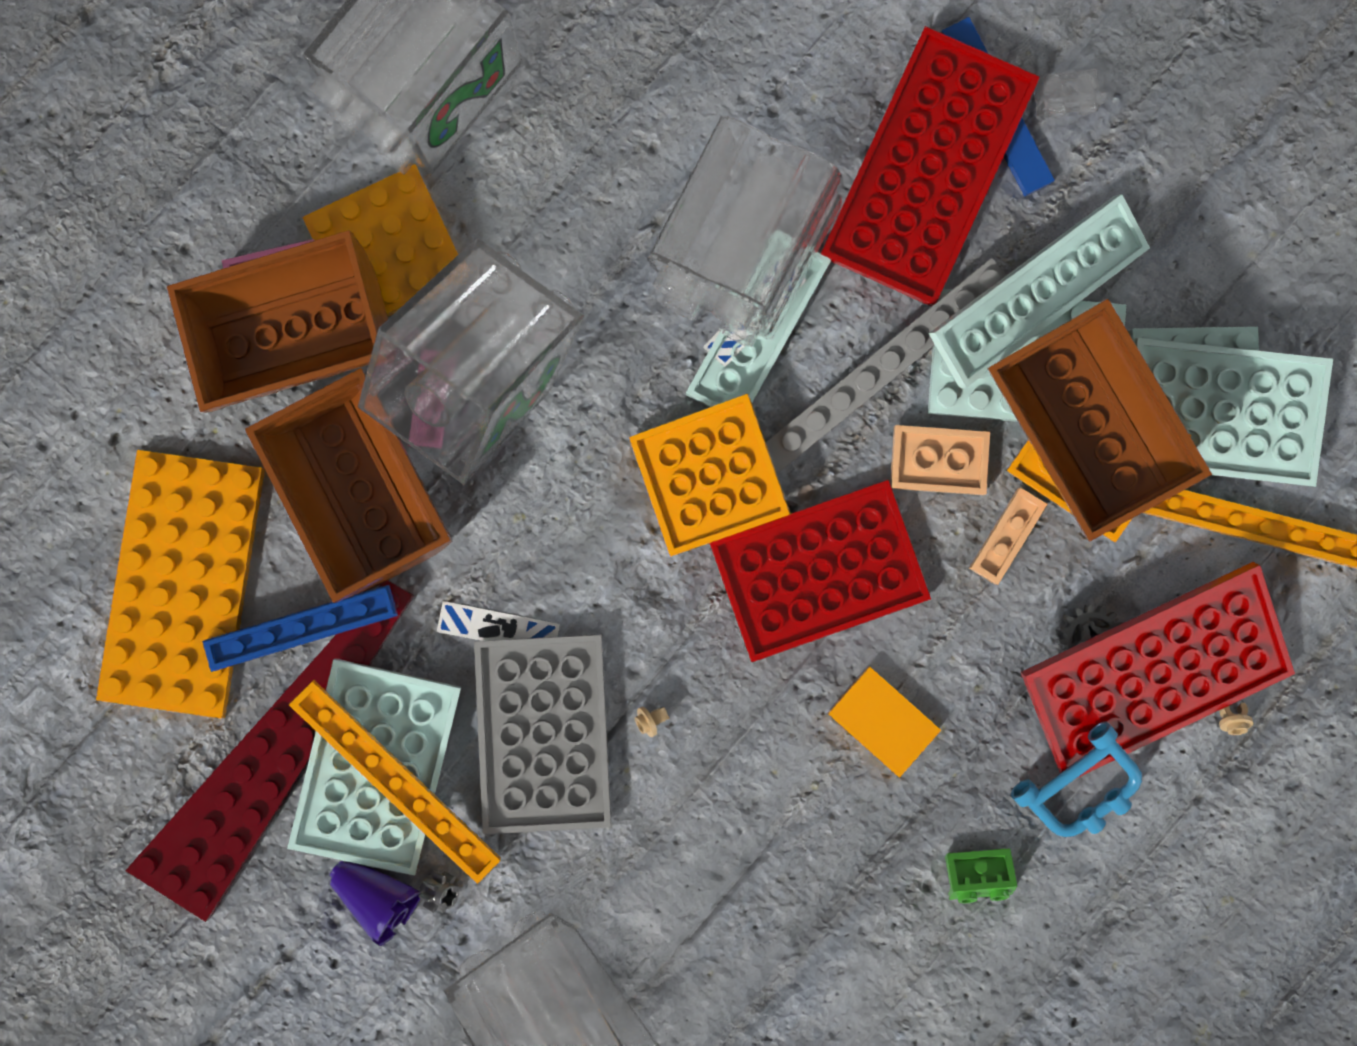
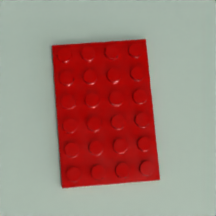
(820, 571)

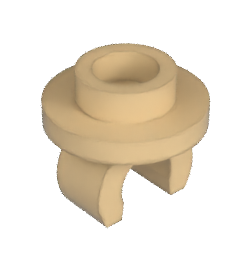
(647, 721)
(1235, 723)

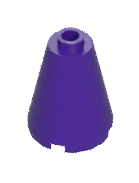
(374, 899)

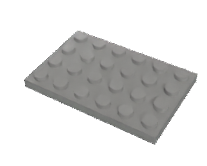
(542, 734)

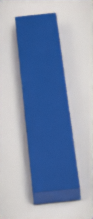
(1022, 153)
(300, 628)

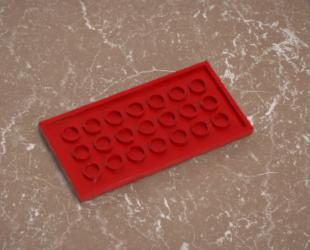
(929, 166)
(1162, 668)

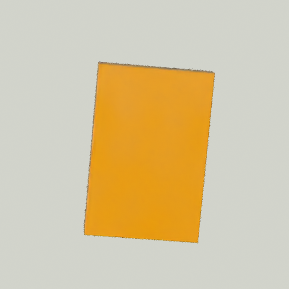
(884, 721)

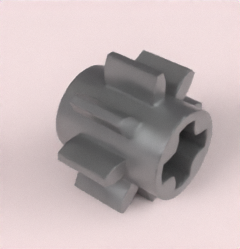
(439, 891)

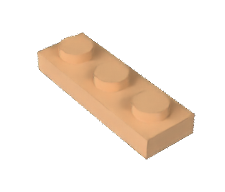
(1008, 536)

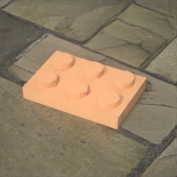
(940, 460)

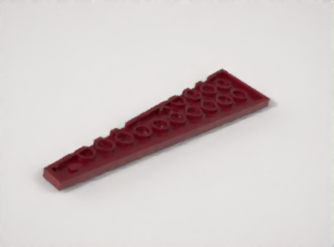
(228, 814)

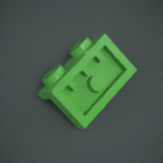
(981, 875)

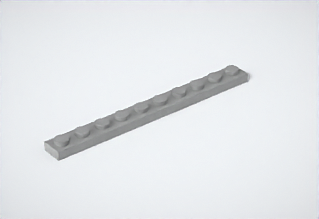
(876, 371)

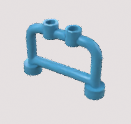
(1117, 799)

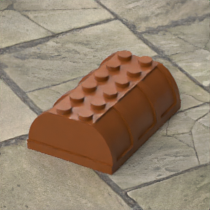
(278, 320)
(1099, 420)
(348, 489)

